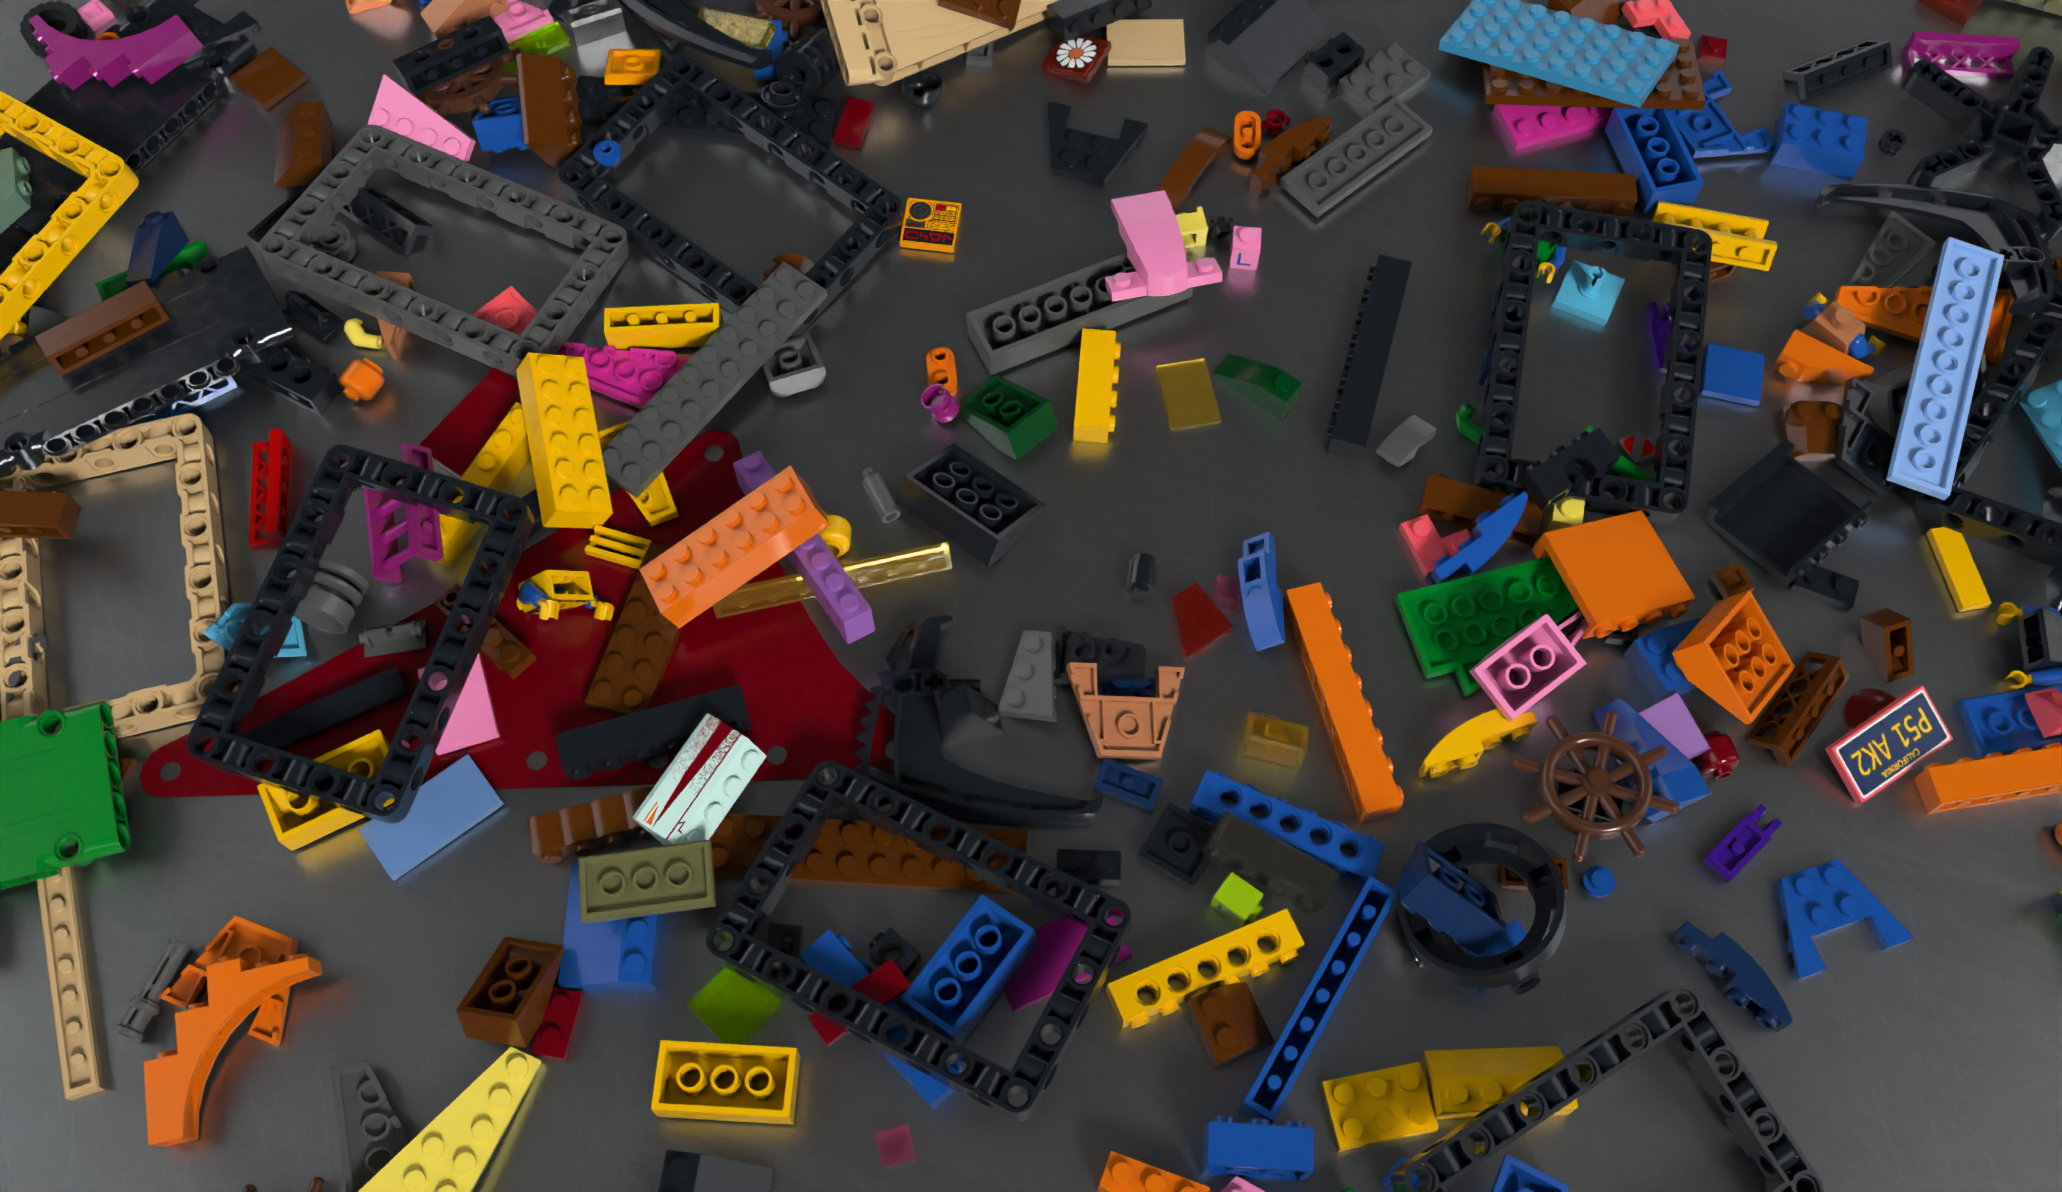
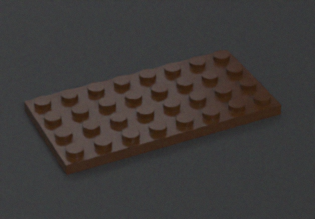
(1677, 88)

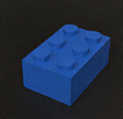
(1819, 141)
(1257, 1149)

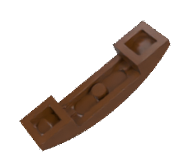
(1192, 163)

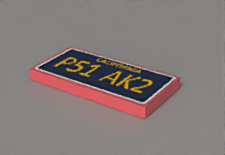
(1888, 744)

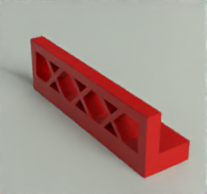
(277, 492)

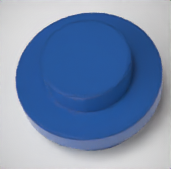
(1598, 881)

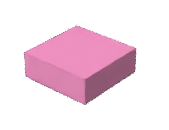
(95, 14)

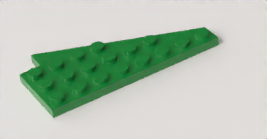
(1471, 616)

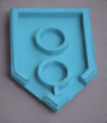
(228, 626)

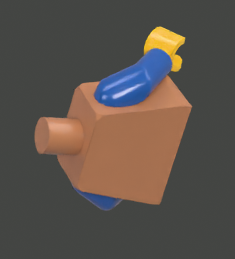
(1839, 328)

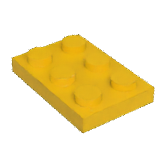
(1379, 1106)

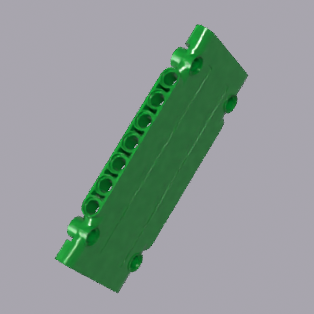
(59, 793)

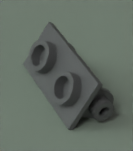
(394, 638)

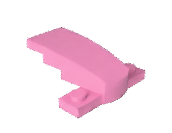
(1155, 251)

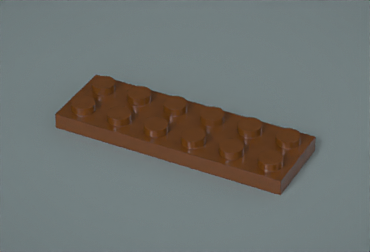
(635, 653)

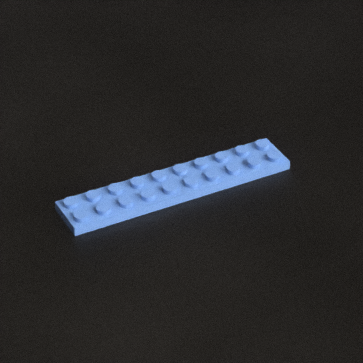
(1945, 369)

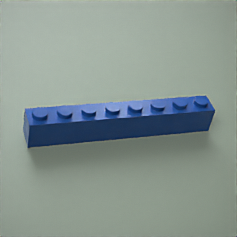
(1319, 1001)

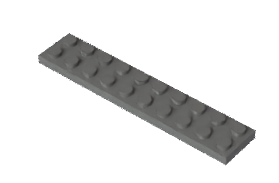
(710, 379)

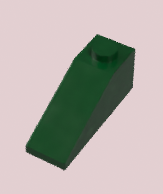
(1260, 383)

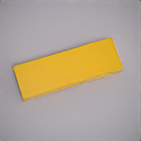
(1958, 569)

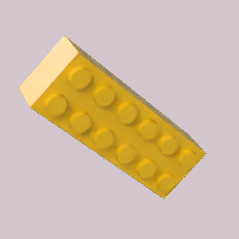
(563, 441)

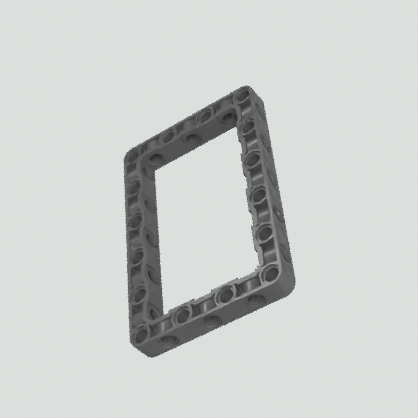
(288, 252)

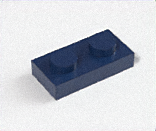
(1128, 784)

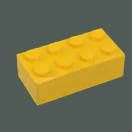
(726, 1082)

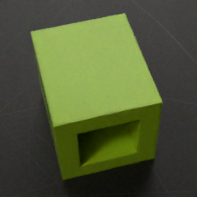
(1238, 900)

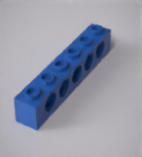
(1306, 822)

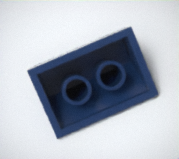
(1450, 900)

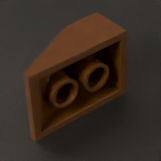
(511, 992)

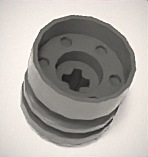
(332, 597)

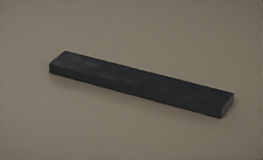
(330, 711)

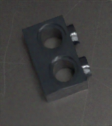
(1333, 62)

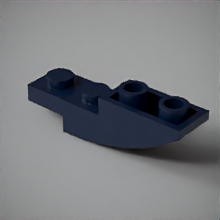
(1746, 981)

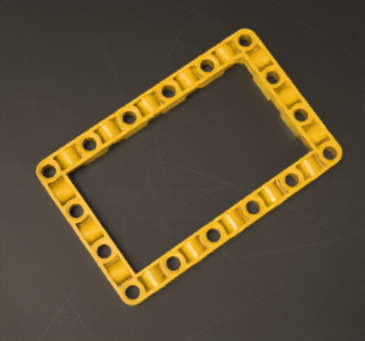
(76, 219)

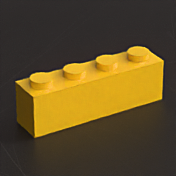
(661, 325)
(1095, 386)

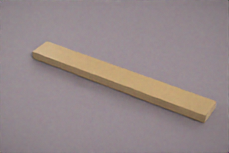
(70, 985)

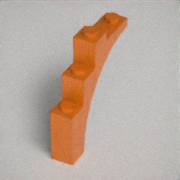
(179, 1076)

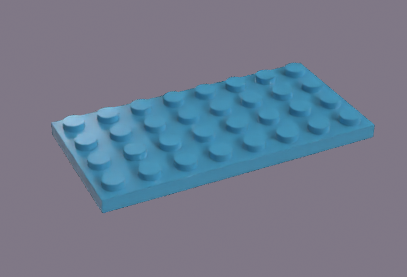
(1561, 48)

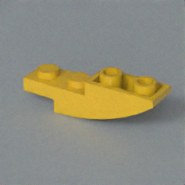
(1467, 742)

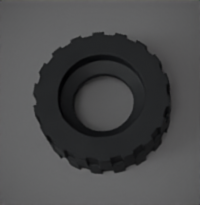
(53, 14)

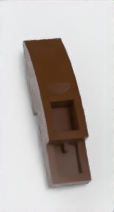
(1289, 148)
(499, 644)

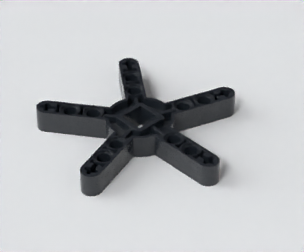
(1982, 144)

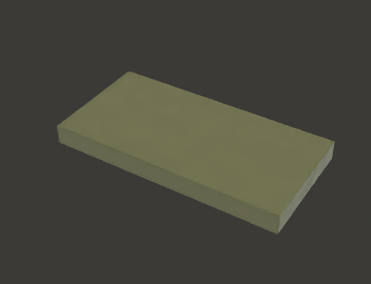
(646, 882)

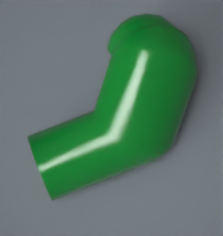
(1465, 422)

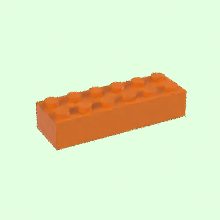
(734, 547)

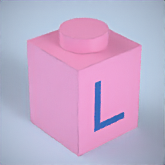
(1245, 247)

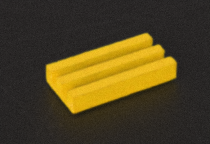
(601, 531)

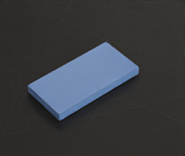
(438, 815)

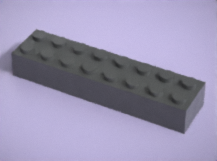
(1055, 314)

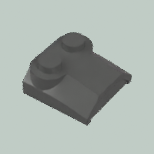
(794, 367)

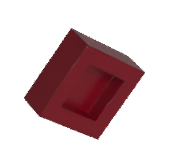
(1712, 50)

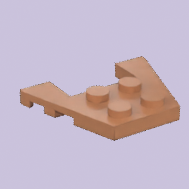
(1124, 724)

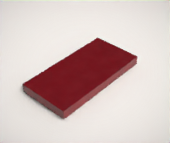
(472, 422)

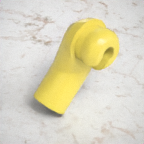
(358, 337)

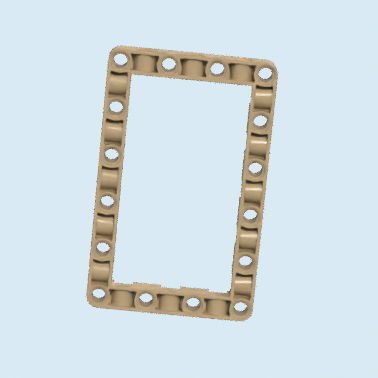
(20, 570)

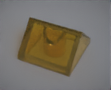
(1274, 740)

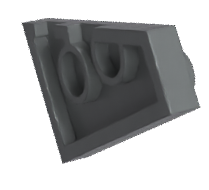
(1030, 683)

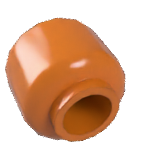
(361, 380)

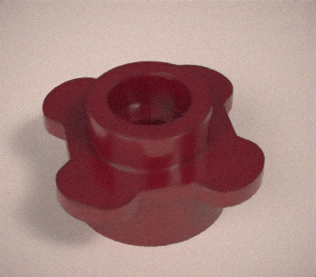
(1275, 122)

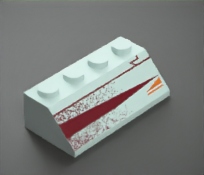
(700, 784)

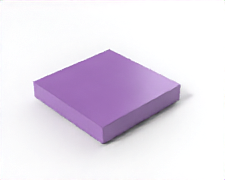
(1677, 725)

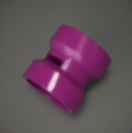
(940, 403)

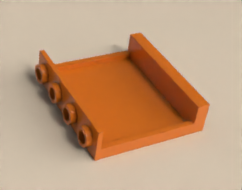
(1617, 573)

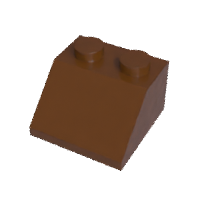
(1228, 1023)

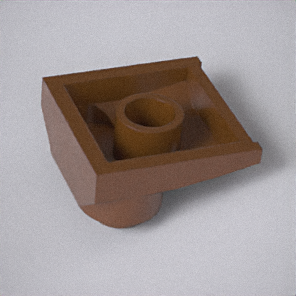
(1812, 428)

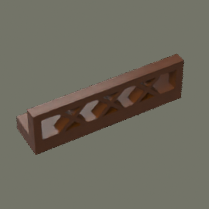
(1808, 709)

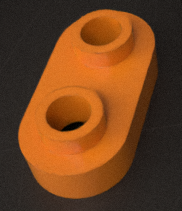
(1247, 140)
(942, 369)

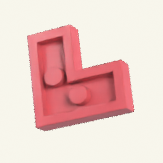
(1656, 13)
(1426, 543)

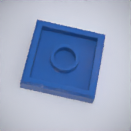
(1732, 374)

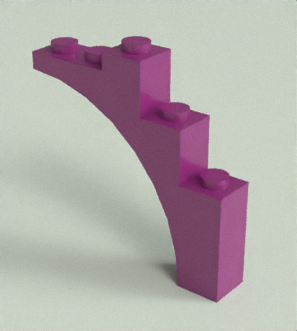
(144, 54)

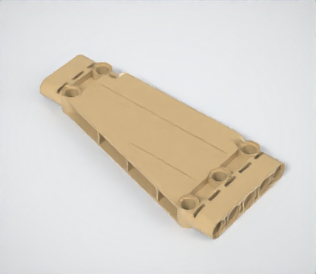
(909, 35)

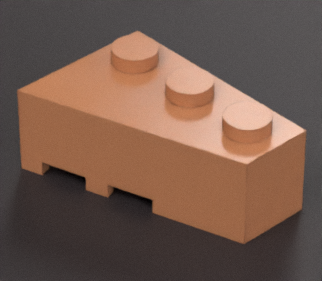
(451, 15)

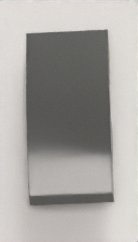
(1405, 440)

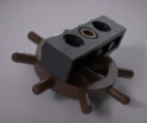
(455, 69)

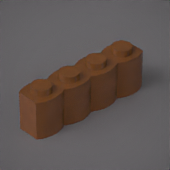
(587, 826)

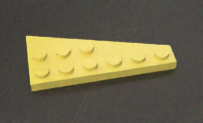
(462, 1138)

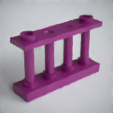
(420, 522)

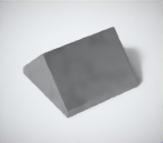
(594, 21)

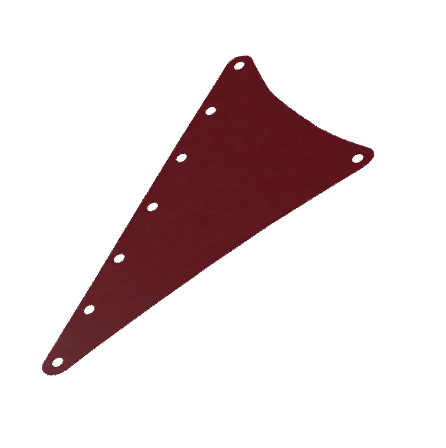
(785, 668)

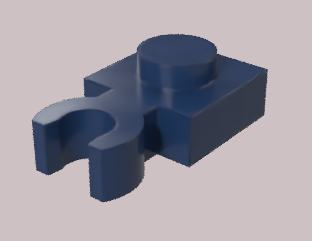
(1128, 687)

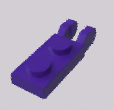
(1657, 333)
(1740, 845)

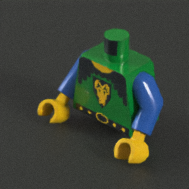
(1549, 255)

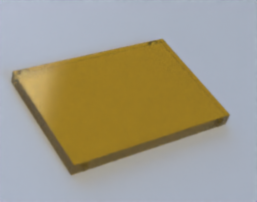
(1188, 394)

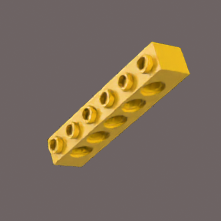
(1276, 928)

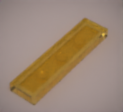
(743, 29)

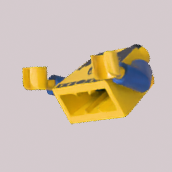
(560, 591)

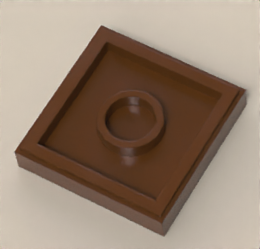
(268, 78)

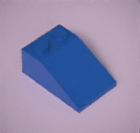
(1654, 663)

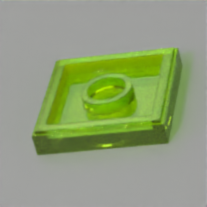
(733, 1007)

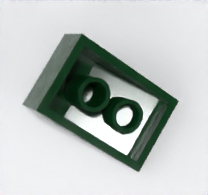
(1009, 415)

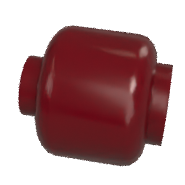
(1720, 758)

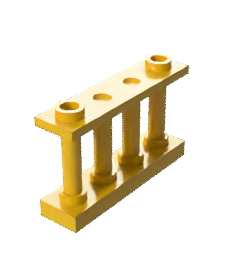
(1734, 237)

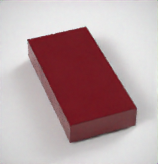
(854, 123)

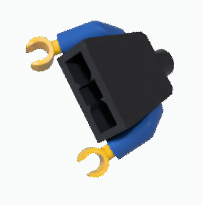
(2040, 643)

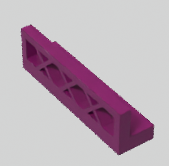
(1962, 48)

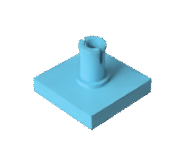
(1588, 292)

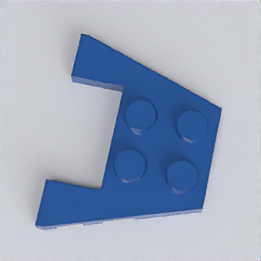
(1710, 132)
(1825, 901)

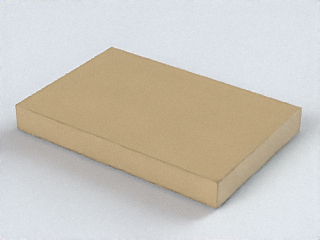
(1146, 42)

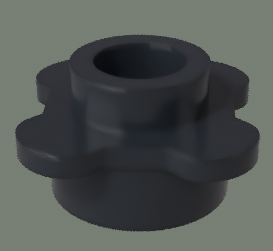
(1220, 227)

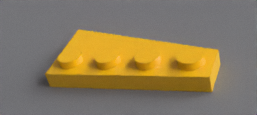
(656, 500)

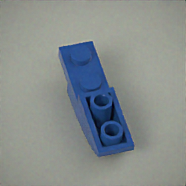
(1490, 532)
(1260, 592)

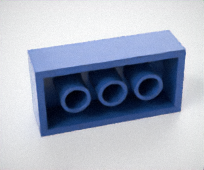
(1657, 155)

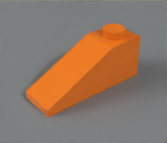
(1816, 362)

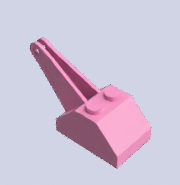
(1530, 664)

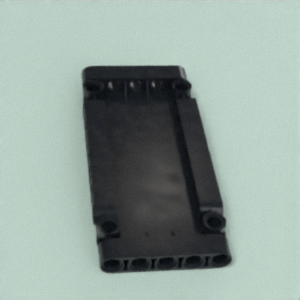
(128, 120)
(216, 319)

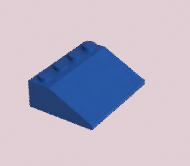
(609, 953)

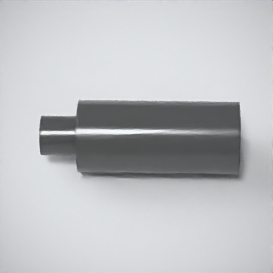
(880, 496)

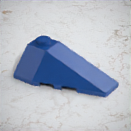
(1673, 775)

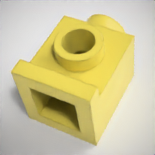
(1193, 228)

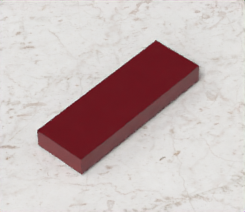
(881, 985)

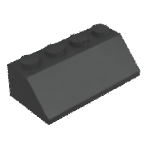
(1891, 392)

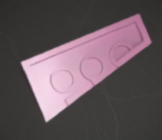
(408, 116)

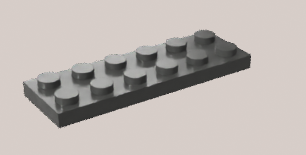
(1356, 156)

